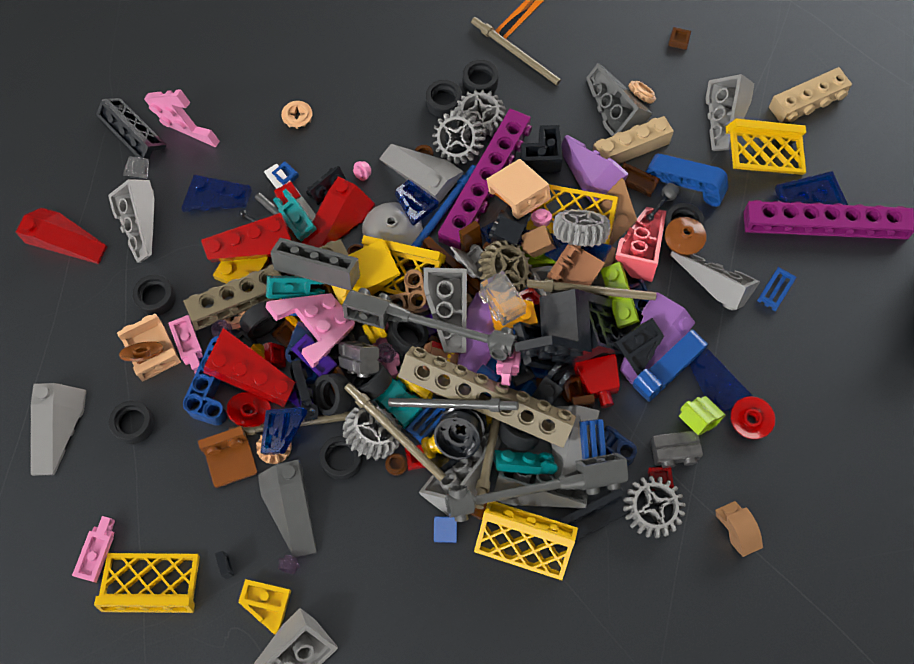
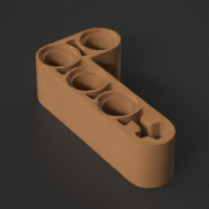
(411, 294)

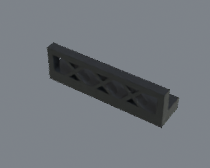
(127, 130)
(595, 516)

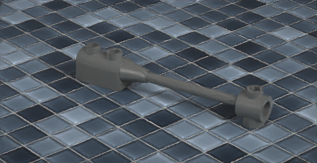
(377, 311)
(589, 475)

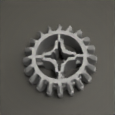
(489, 108)
(463, 130)
(581, 227)
(367, 437)
(657, 515)

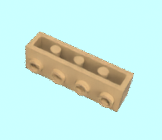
(810, 96)
(636, 141)

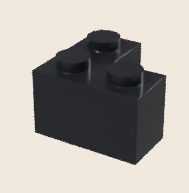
(546, 154)
(508, 227)

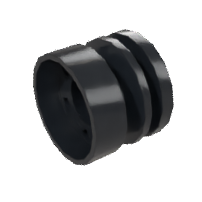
(460, 432)

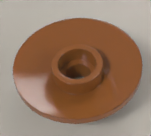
(683, 243)
(141, 351)

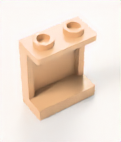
(519, 188)
(150, 330)

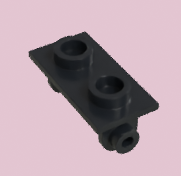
(320, 188)

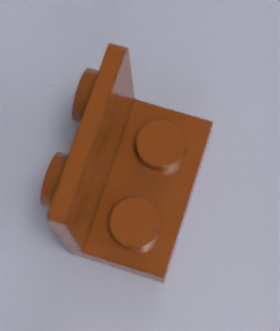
(228, 456)

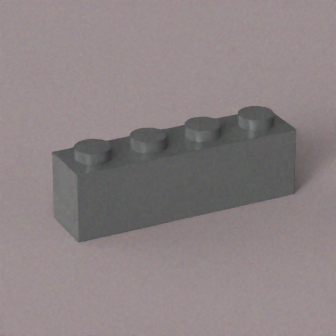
(315, 264)

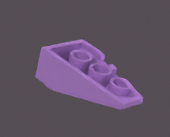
(590, 169)
(479, 320)
(673, 323)

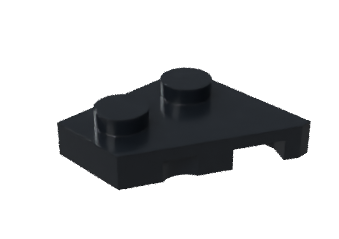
(640, 344)

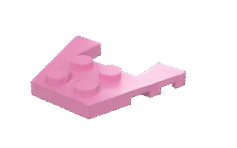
(171, 114)
(321, 316)

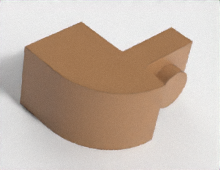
(742, 528)

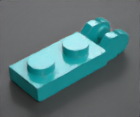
(295, 216)
(290, 287)
(525, 462)

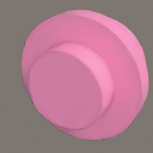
(362, 170)
(541, 217)

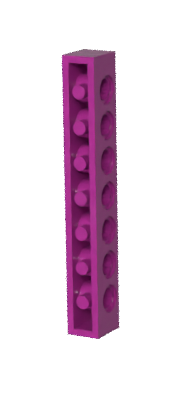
(512, 123)
(878, 227)

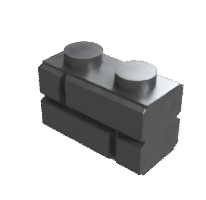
(359, 358)
(676, 448)

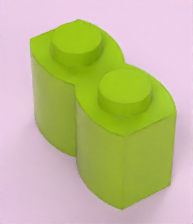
(701, 415)

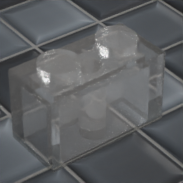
(502, 298)

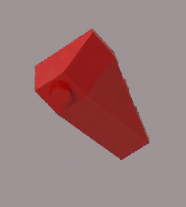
(339, 212)
(59, 234)

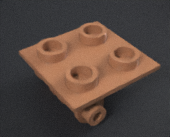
(575, 266)

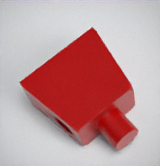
(599, 378)

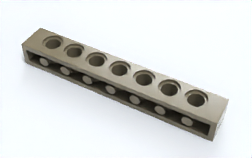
(236, 288)
(454, 389)

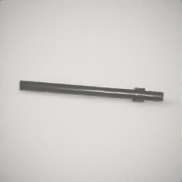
(493, 404)

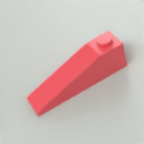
(641, 246)

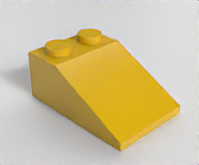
(375, 267)

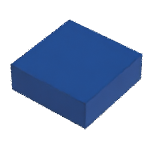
(288, 171)

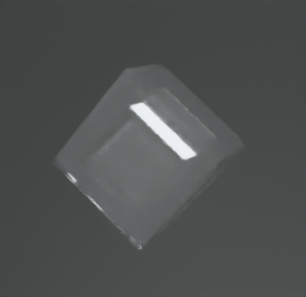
(136, 167)

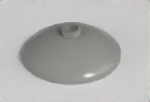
(401, 231)

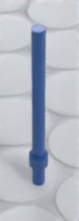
(444, 207)

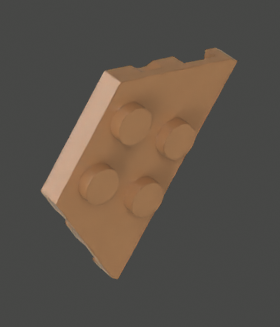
(624, 215)

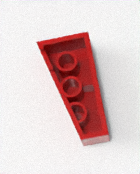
(247, 241)
(247, 370)

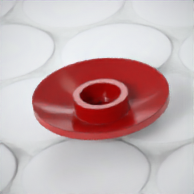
(248, 403)
(757, 409)

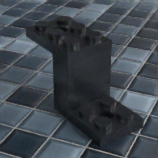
(564, 326)
(603, 337)

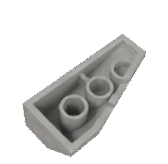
(727, 100)
(134, 208)
(725, 286)
(447, 301)
(53, 419)

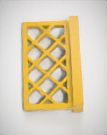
(766, 132)
(530, 225)
(408, 253)
(529, 526)
(148, 602)

